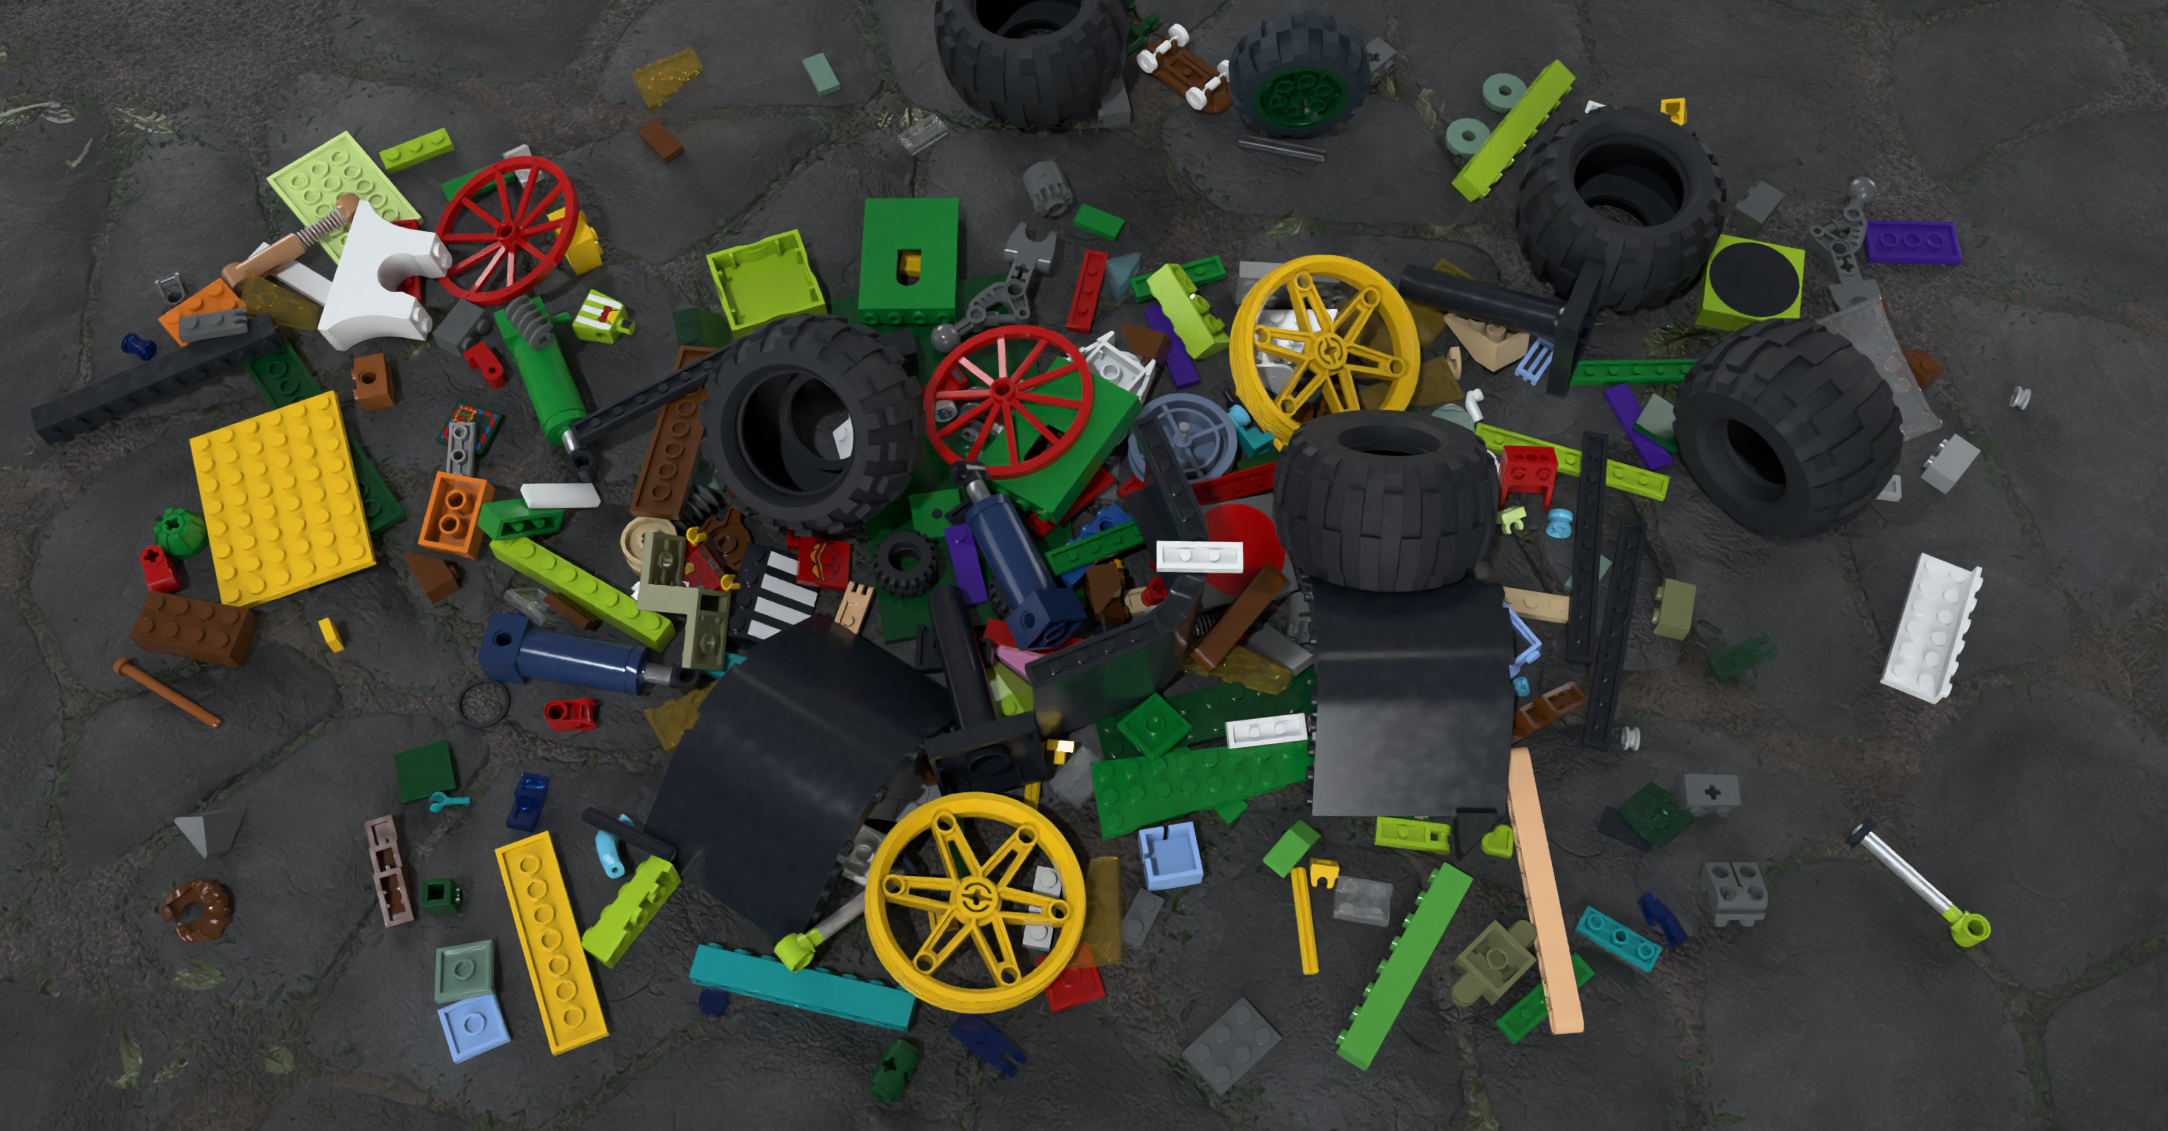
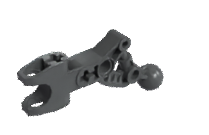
(1840, 254)
(1026, 260)

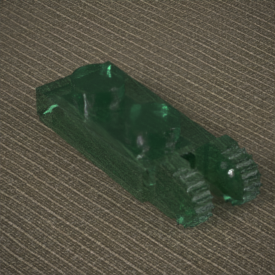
(1740, 658)

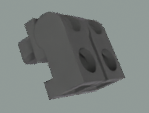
(1734, 894)

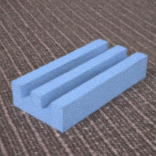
(1527, 375)

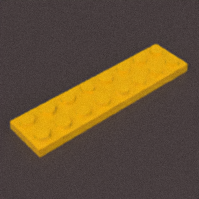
(551, 943)

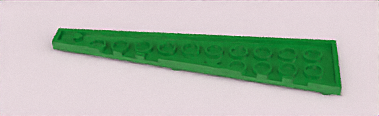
(1144, 792)

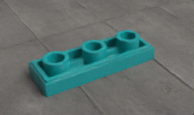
(1603, 932)

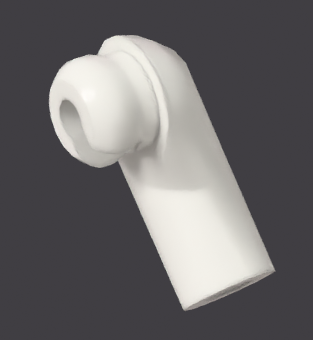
(1472, 406)

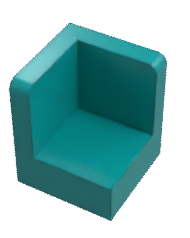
(1254, 442)

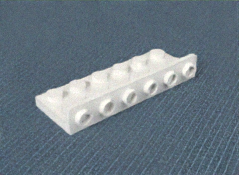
(1931, 629)

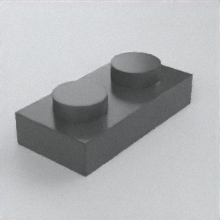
(1141, 918)

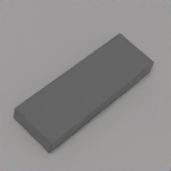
(1281, 649)

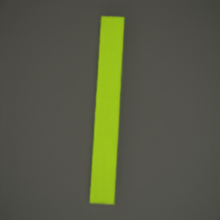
(1617, 474)

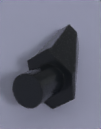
(1232, 400)

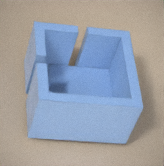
(1170, 861)

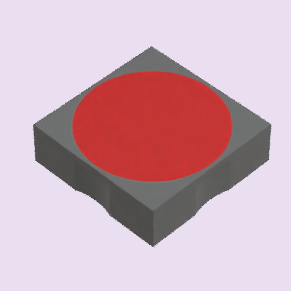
(1252, 523)

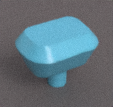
(1521, 686)

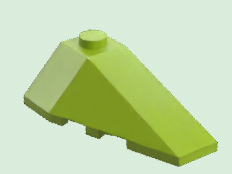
(1008, 691)

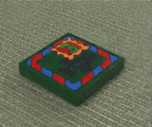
(487, 423)

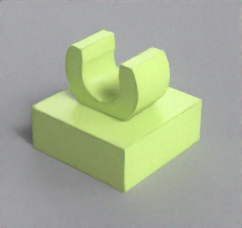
(1509, 516)

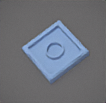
(473, 1026)

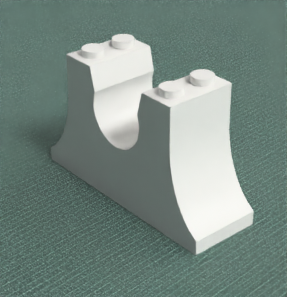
(371, 267)

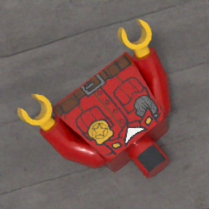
(702, 567)

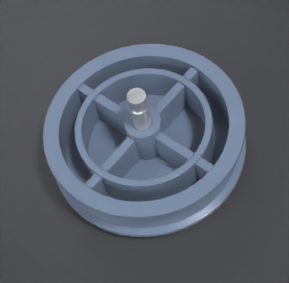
(1197, 432)

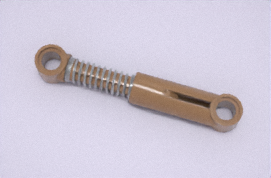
(290, 246)

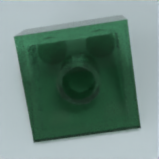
(700, 328)

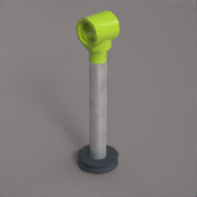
(1958, 919)
(798, 950)

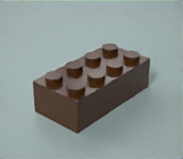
(194, 629)

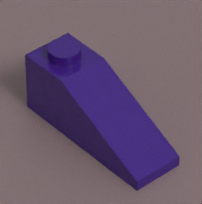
(965, 563)

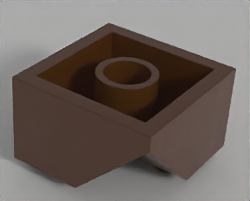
(1104, 594)

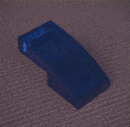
(528, 802)
(1657, 913)

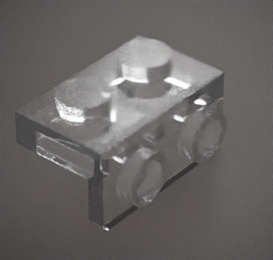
(1362, 901)

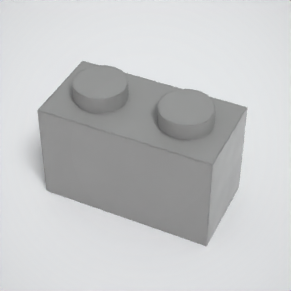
(1950, 463)

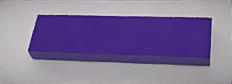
(1178, 360)
(1627, 411)

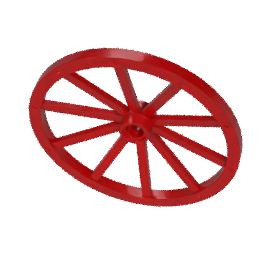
(510, 234)
(1011, 400)

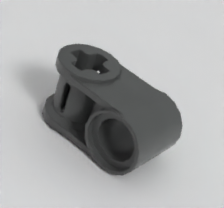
(173, 290)

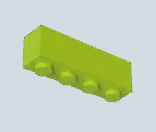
(1188, 312)
(631, 911)

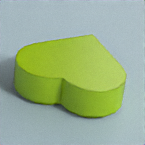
(1499, 842)

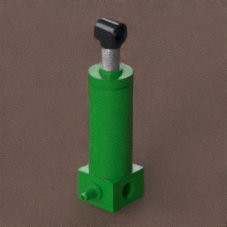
(551, 390)

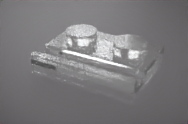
(1074, 779)

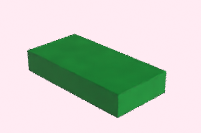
(1099, 222)

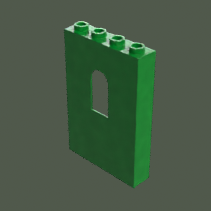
(909, 225)
(1056, 487)

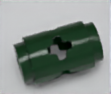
(888, 1080)

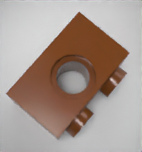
(373, 369)

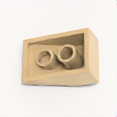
(1487, 342)

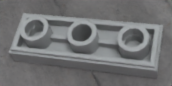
(461, 443)

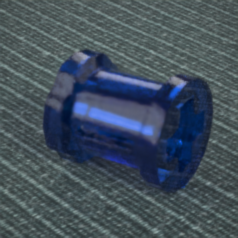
(133, 344)

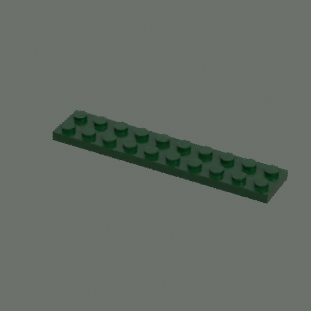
(287, 381)
(1210, 709)

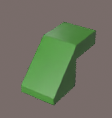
(1291, 848)

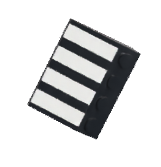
(767, 597)

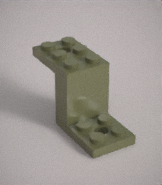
(705, 609)

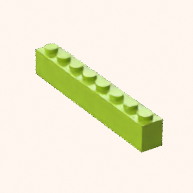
(1513, 131)
(585, 590)

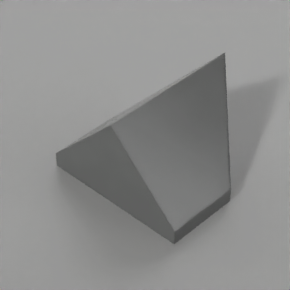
(212, 831)

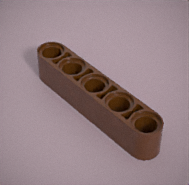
(1238, 617)

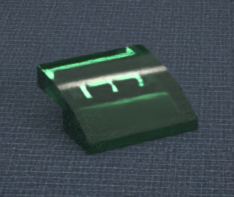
(1655, 815)

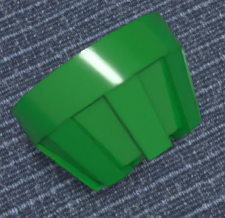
(180, 533)

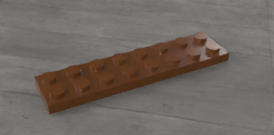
(672, 450)

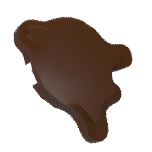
(726, 538)

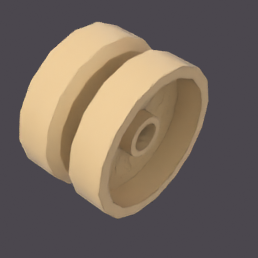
(634, 536)

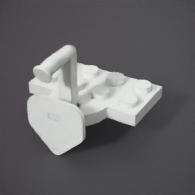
(1275, 370)

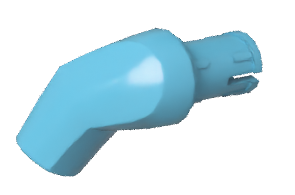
(609, 851)

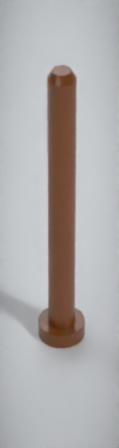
(124, 666)

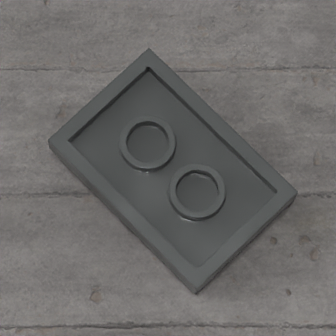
(1231, 1046)

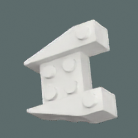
(1118, 368)

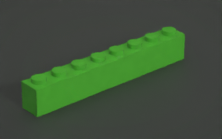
(1404, 967)

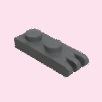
(213, 325)

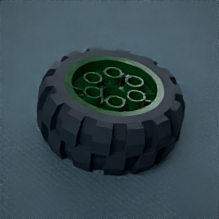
(1299, 74)

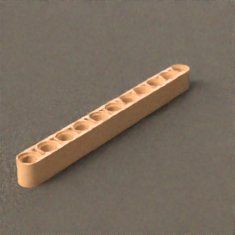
(1542, 897)

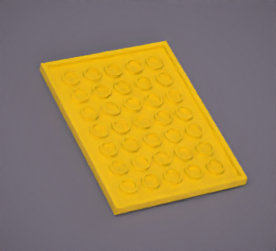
(281, 502)

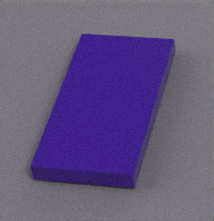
(1911, 242)

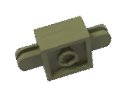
(1493, 963)

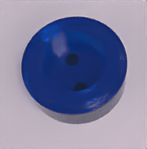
(713, 1002)

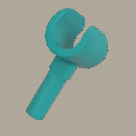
(444, 800)

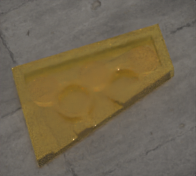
(665, 77)
(285, 307)

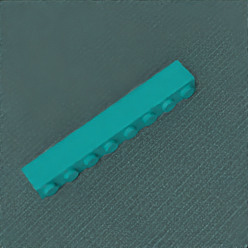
(806, 989)

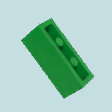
(514, 519)

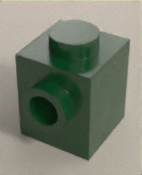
(441, 896)

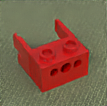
(1527, 471)

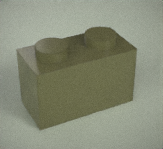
(1673, 609)

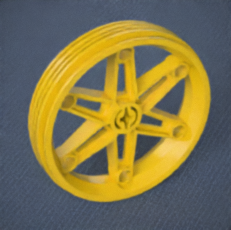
(1379, 295)
(961, 905)

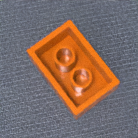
(210, 299)
(454, 514)

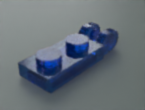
(985, 1042)

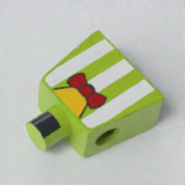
(602, 319)

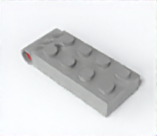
(1329, 289)

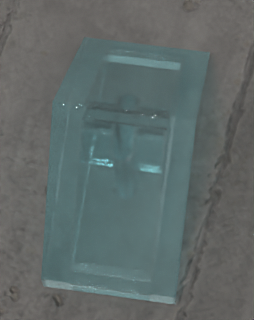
(1120, 270)

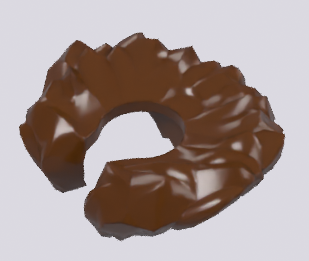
(215, 910)

